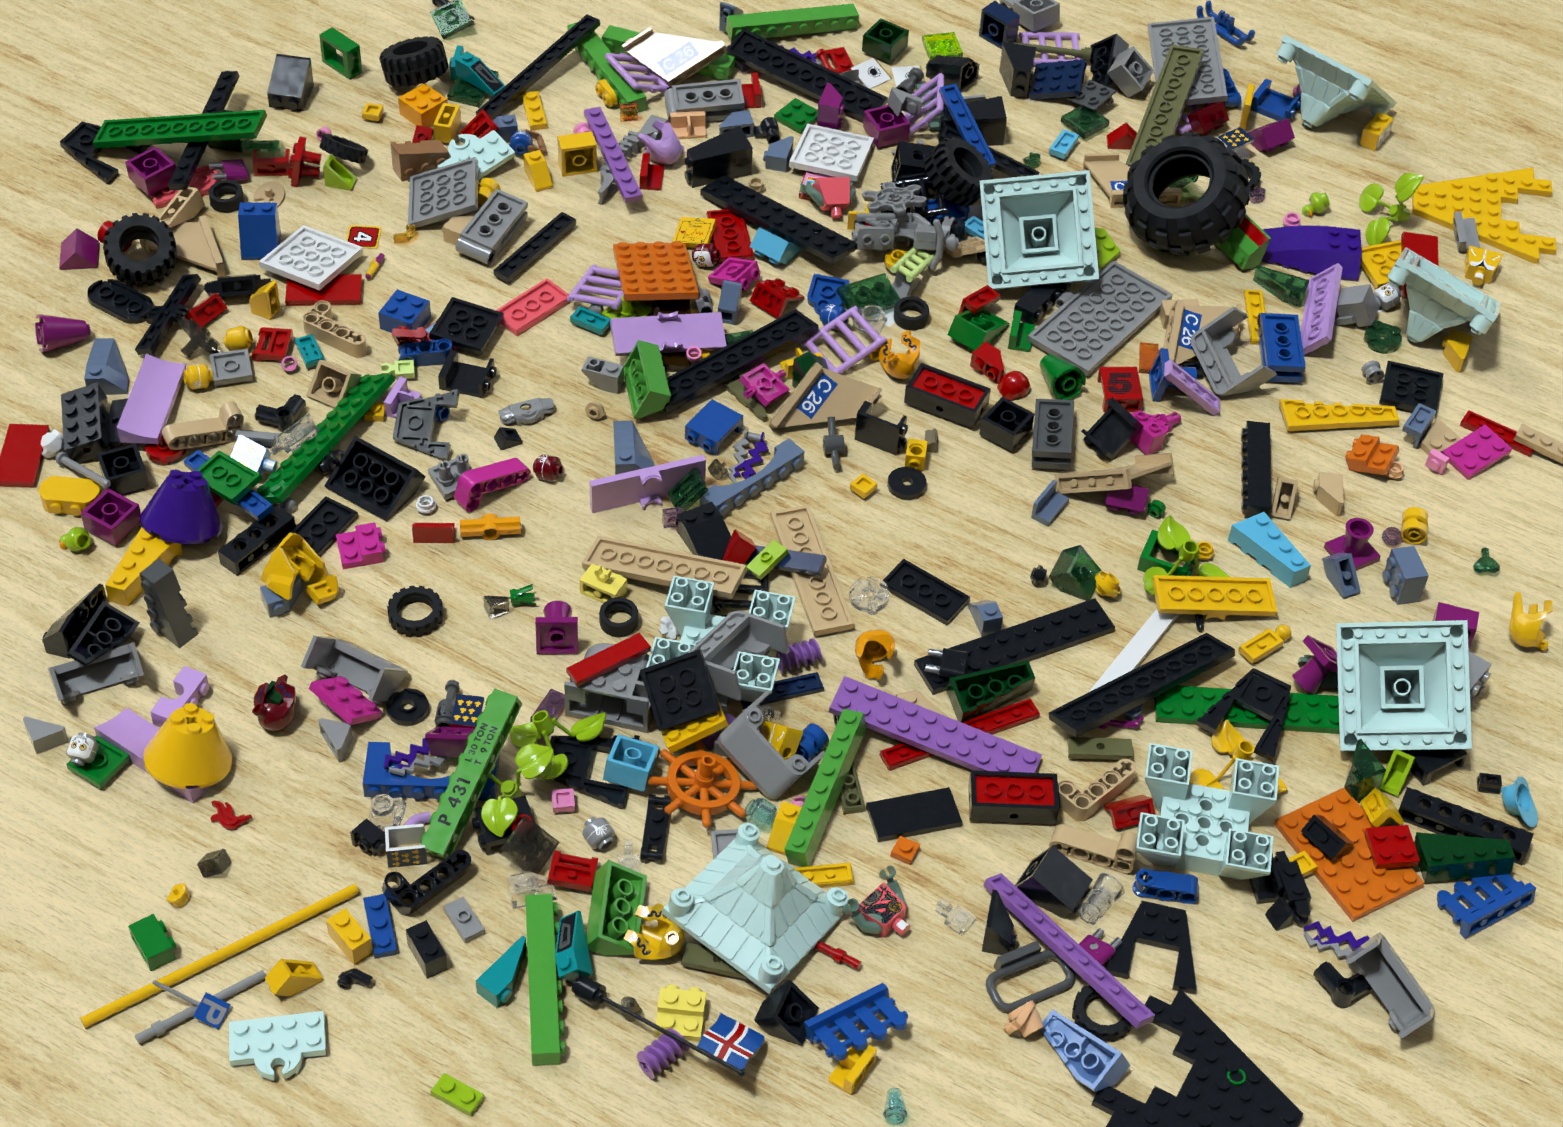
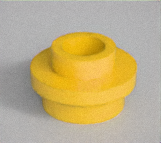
(1205, 550)

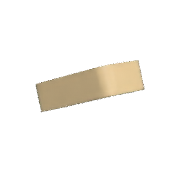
(320, 323)
(205, 431)
(1085, 802)
(1096, 849)

